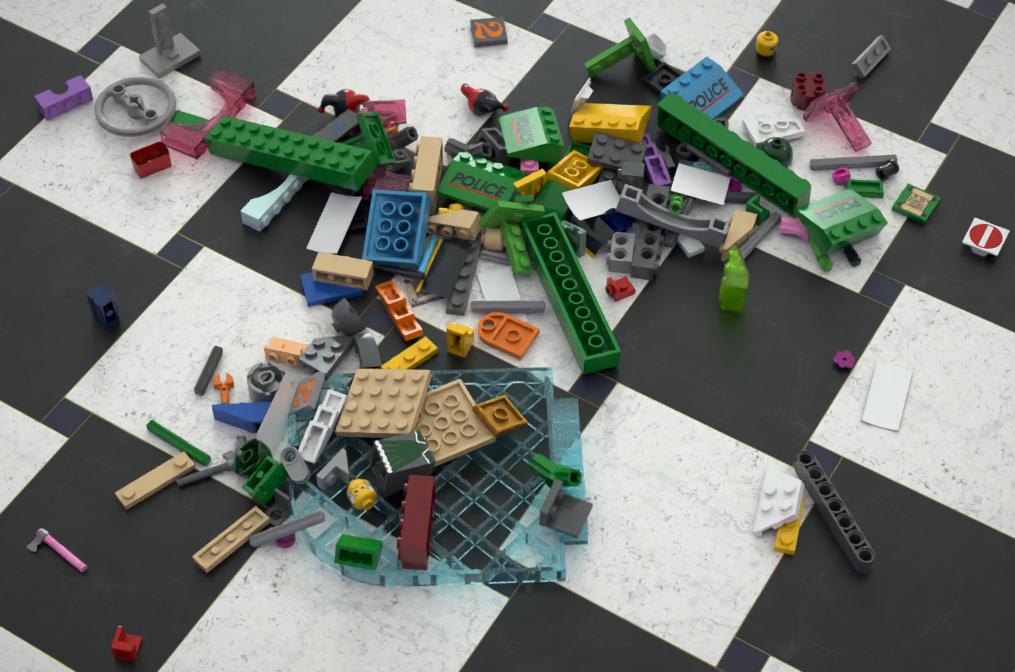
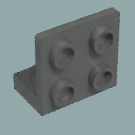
(564, 511)

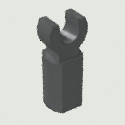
(668, 160)

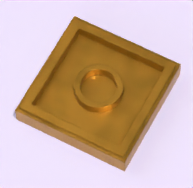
(499, 416)

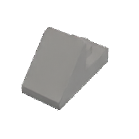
(335, 468)

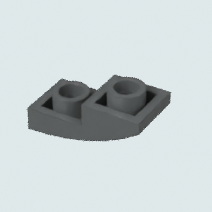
(368, 351)

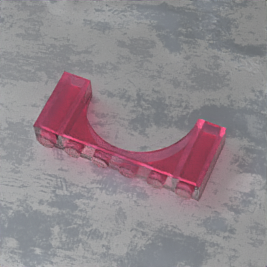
(391, 114)
(191, 138)

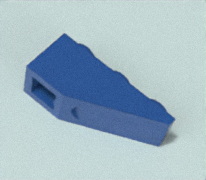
(242, 415)

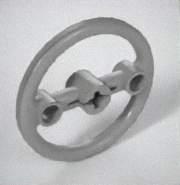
(135, 106)

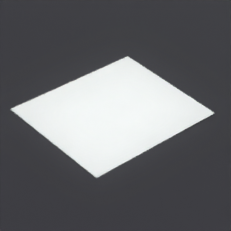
(700, 184)

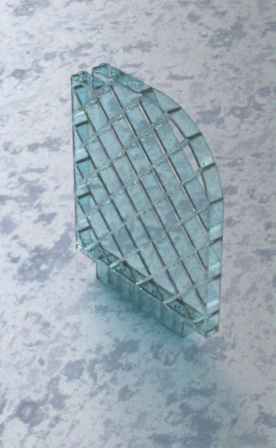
(564, 448)

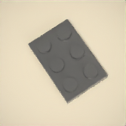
(612, 151)

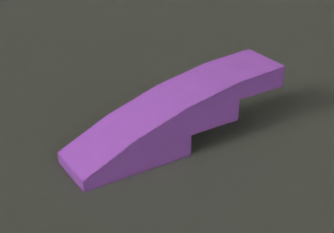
(654, 164)

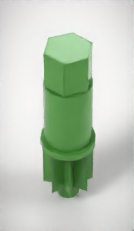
(824, 261)

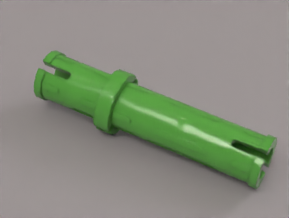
(680, 204)

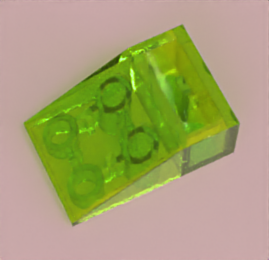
(735, 282)

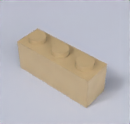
(342, 270)

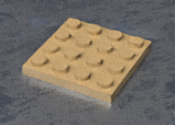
(383, 403)
(451, 423)

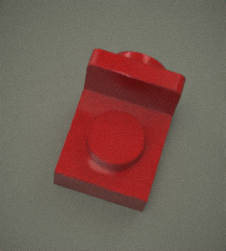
(619, 289)

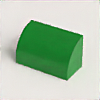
(358, 552)

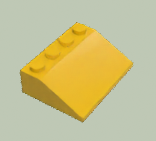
(610, 119)

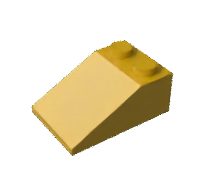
(574, 171)

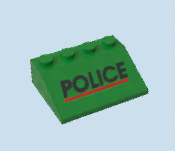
(532, 135)
(479, 181)
(841, 220)

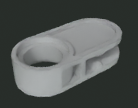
(297, 468)

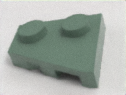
(576, 237)

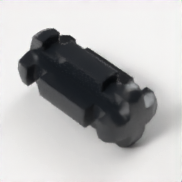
(852, 255)

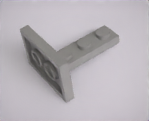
(168, 50)

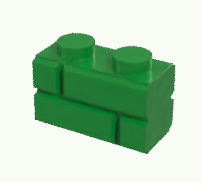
(265, 480)

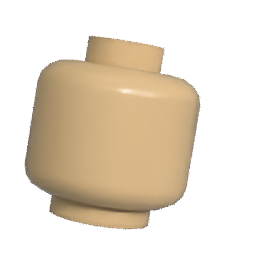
(493, 240)

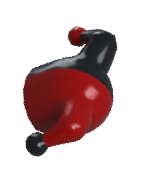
(481, 100)
(342, 101)

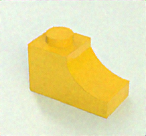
(459, 339)

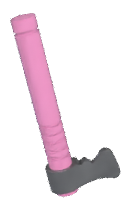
(44, 536)

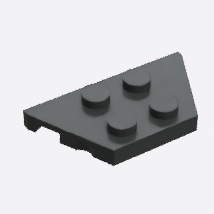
(326, 354)

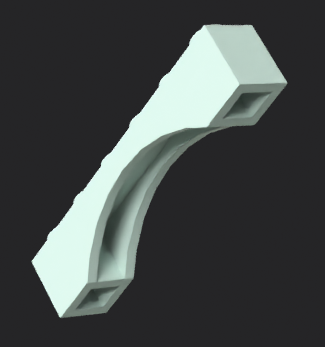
(262, 209)

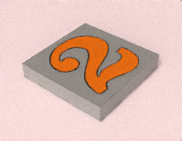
(307, 393)

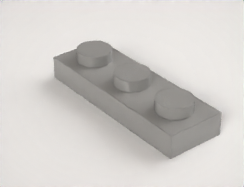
(871, 56)

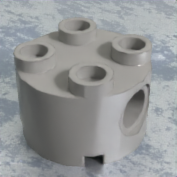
(264, 381)

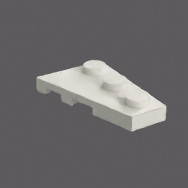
(781, 128)

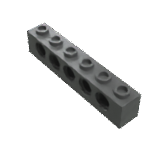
(650, 238)

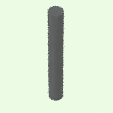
(708, 159)

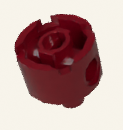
(807, 88)

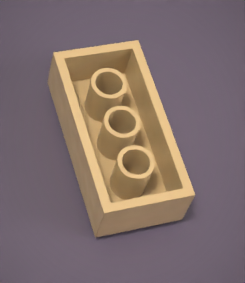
(428, 168)

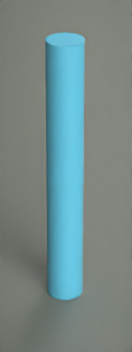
(427, 255)

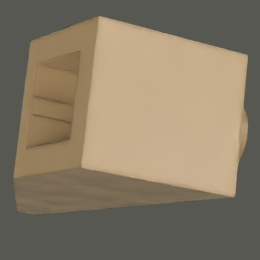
(456, 224)
(741, 228)

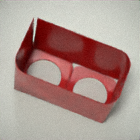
(141, 157)

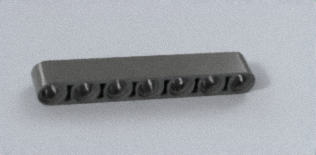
(837, 518)

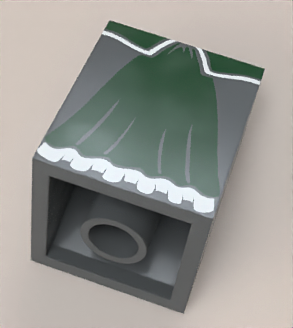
(398, 458)

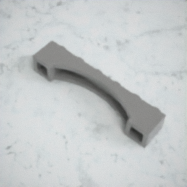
(707, 230)

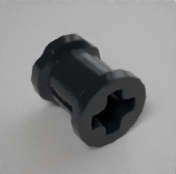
(890, 167)

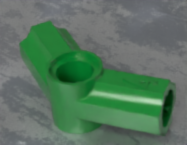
(550, 472)

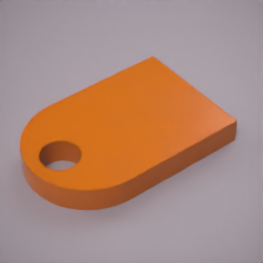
(507, 334)

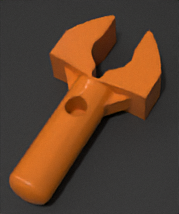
(224, 387)

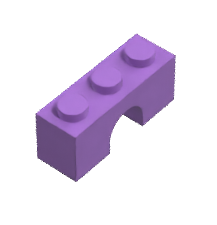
(52, 105)

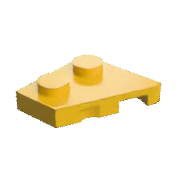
(532, 184)

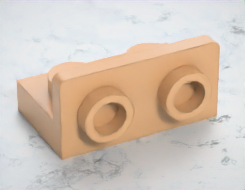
(284, 351)

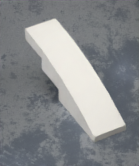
(322, 426)

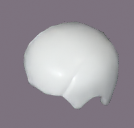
(656, 46)

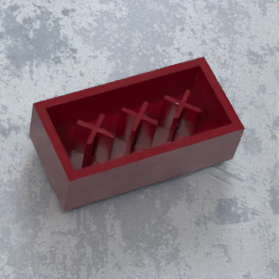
(416, 522)

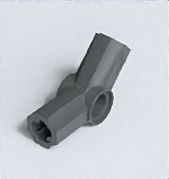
(402, 138)
(480, 150)

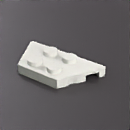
(778, 501)

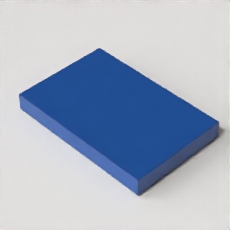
(321, 292)

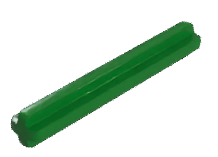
(178, 442)

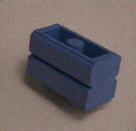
(103, 306)

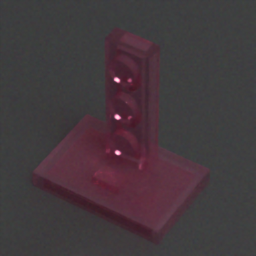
(837, 105)

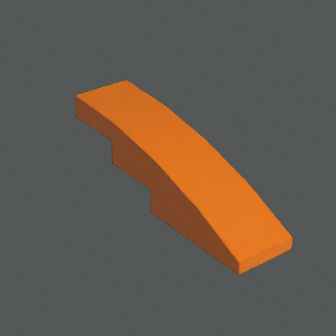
(398, 310)

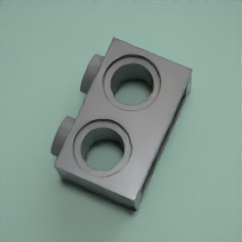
(621, 252)

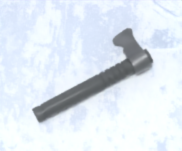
(210, 471)

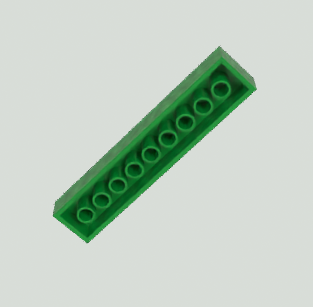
(291, 152)
(747, 163)
(570, 294)

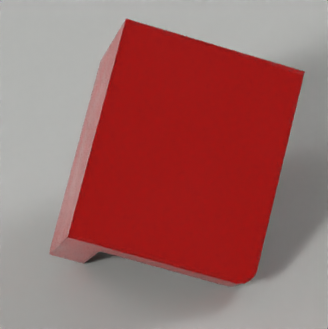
(125, 645)

